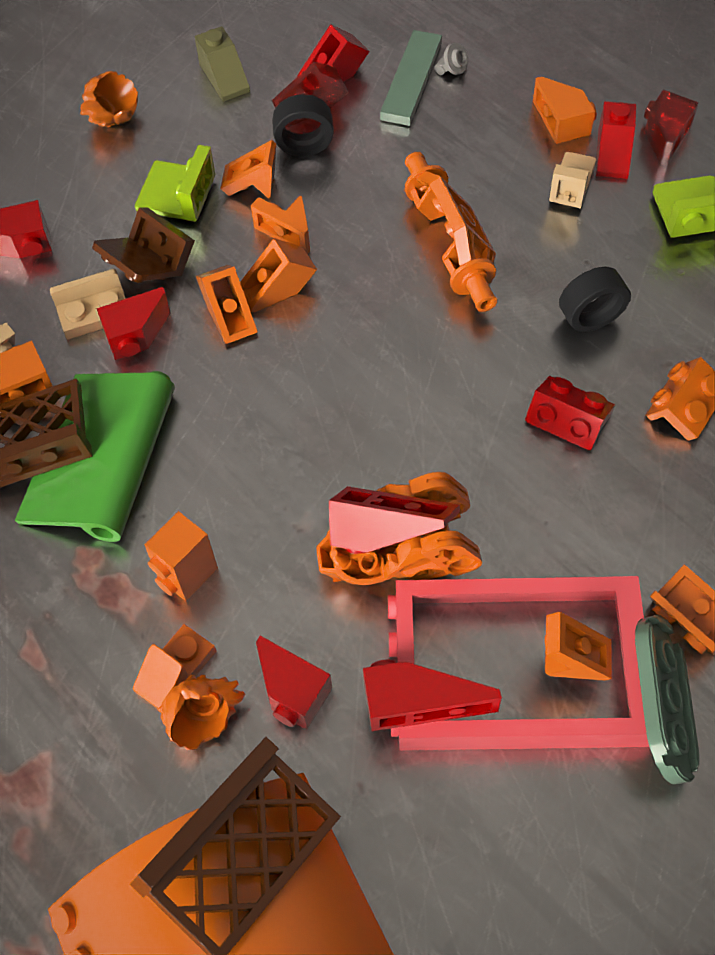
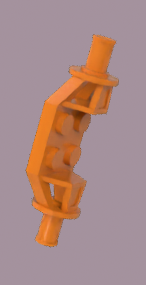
(471, 253)

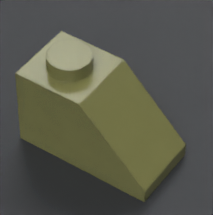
(221, 63)

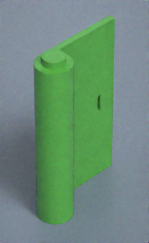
(122, 426)

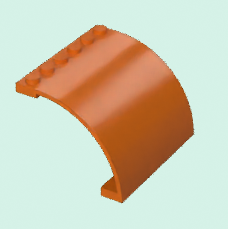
(313, 913)

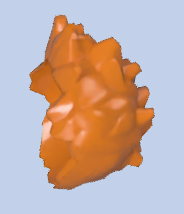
(109, 99)
(199, 709)

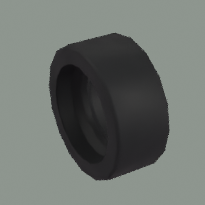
(302, 107)
(597, 283)

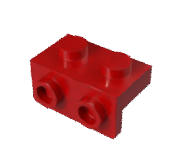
(569, 411)

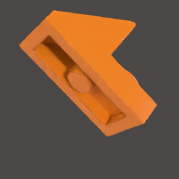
(252, 168)
(281, 224)
(576, 649)
(167, 667)

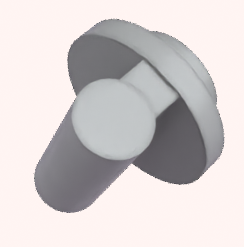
(454, 60)

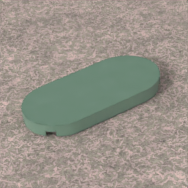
(666, 700)

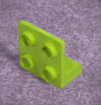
(179, 189)

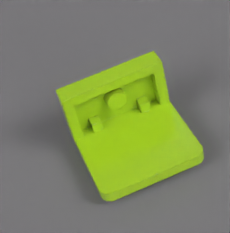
(687, 205)

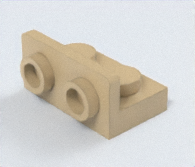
(78, 301)

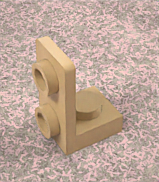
(572, 179)

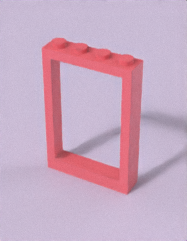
(524, 732)

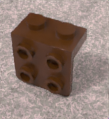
(151, 250)

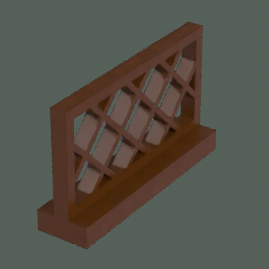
(53, 446)
(201, 830)

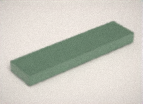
(411, 78)

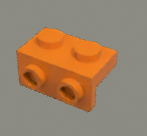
(686, 398)
(691, 605)

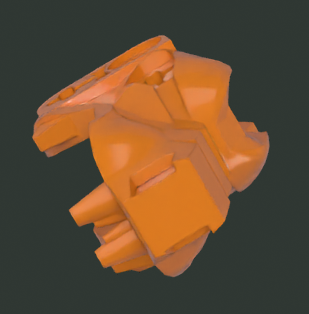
(413, 559)

